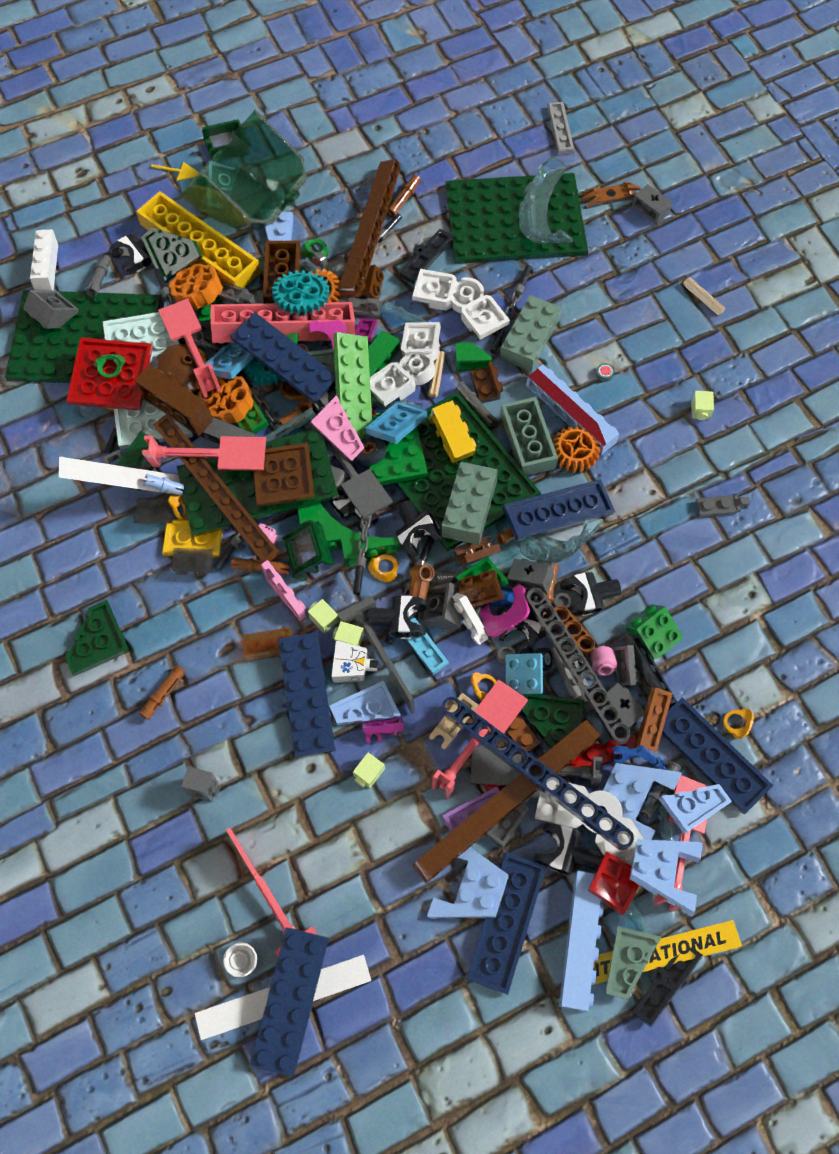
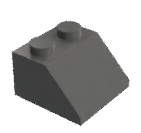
(49, 308)
(440, 610)

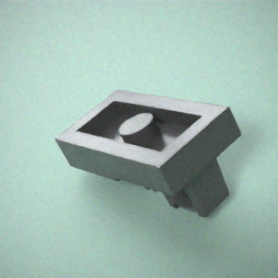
(366, 307)
(625, 670)

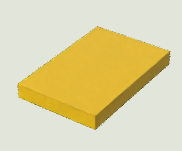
(179, 535)

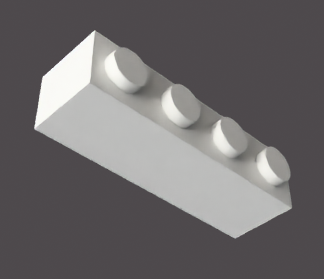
(44, 260)

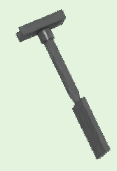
(363, 488)
(358, 613)
(491, 770)

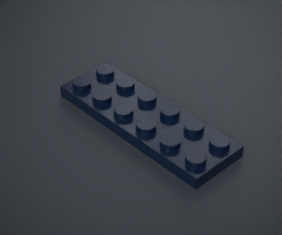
(284, 357)
(557, 509)
(306, 695)
(714, 756)
(504, 936)
(289, 1002)

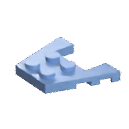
(631, 785)
(656, 865)
(478, 893)

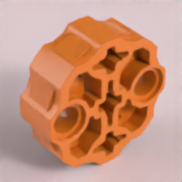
(197, 284)
(231, 402)

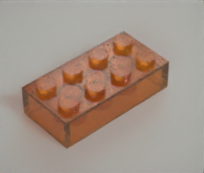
(264, 644)

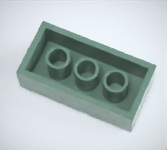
(530, 333)
(528, 436)
(469, 503)

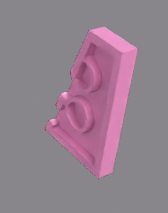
(338, 430)
(283, 591)

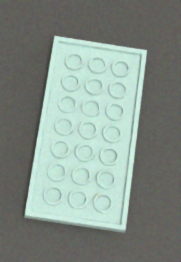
(142, 329)

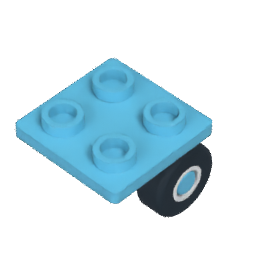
(526, 670)

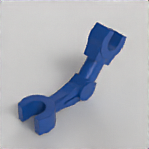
(640, 751)

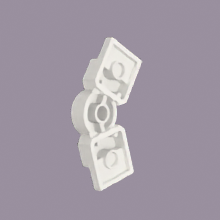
(466, 296)
(417, 366)
(551, 811)

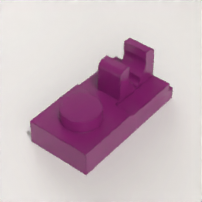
(367, 328)
(389, 726)

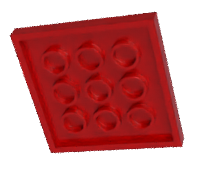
(93, 389)

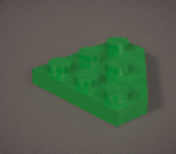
(402, 461)

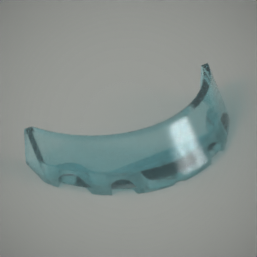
(535, 204)
(552, 550)

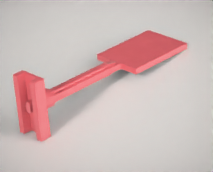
(181, 323)
(233, 454)
(499, 709)
(684, 784)
(264, 889)

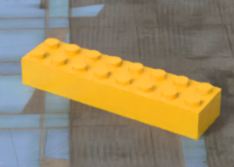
(228, 259)

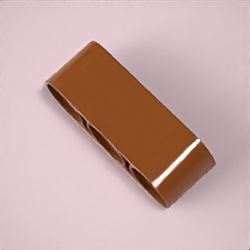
(582, 635)

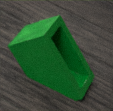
(470, 357)

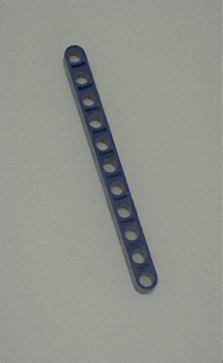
(540, 781)

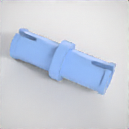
(163, 484)

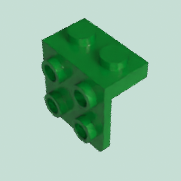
(655, 630)

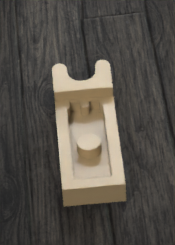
(449, 729)

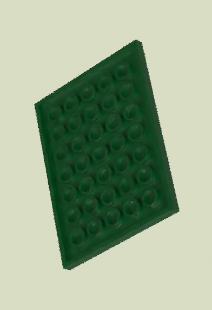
(487, 219)
(51, 353)
(435, 490)

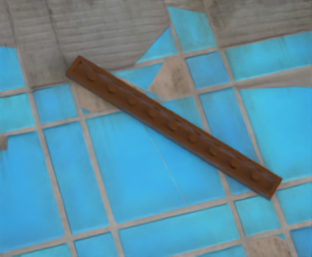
(218, 491)

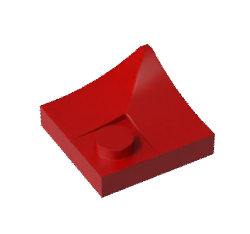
(613, 883)

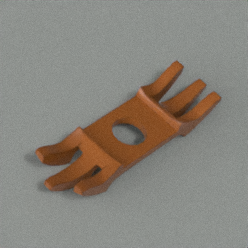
(599, 195)

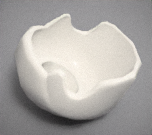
(240, 959)

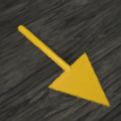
(185, 172)

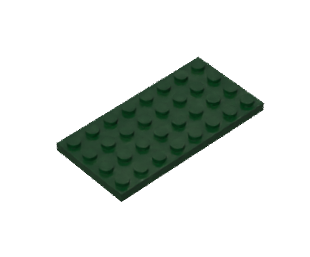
(207, 517)

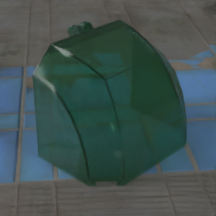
(249, 177)

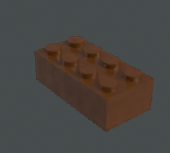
(279, 260)
(174, 399)

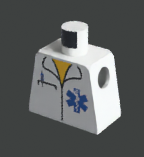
(351, 663)

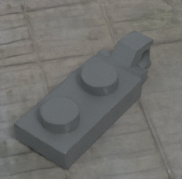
(235, 295)
(721, 505)
(504, 830)

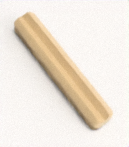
(704, 296)
(435, 381)

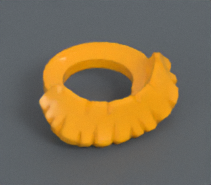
(174, 503)
(385, 577)
(475, 679)
(739, 733)

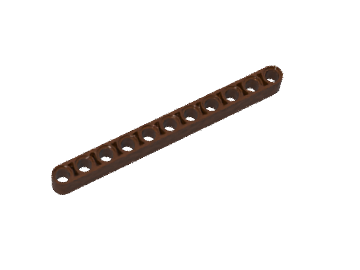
(369, 229)
(502, 804)

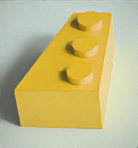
(452, 431)

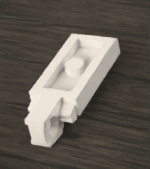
(470, 619)

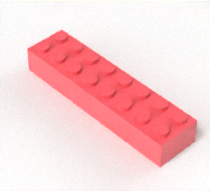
(229, 317)

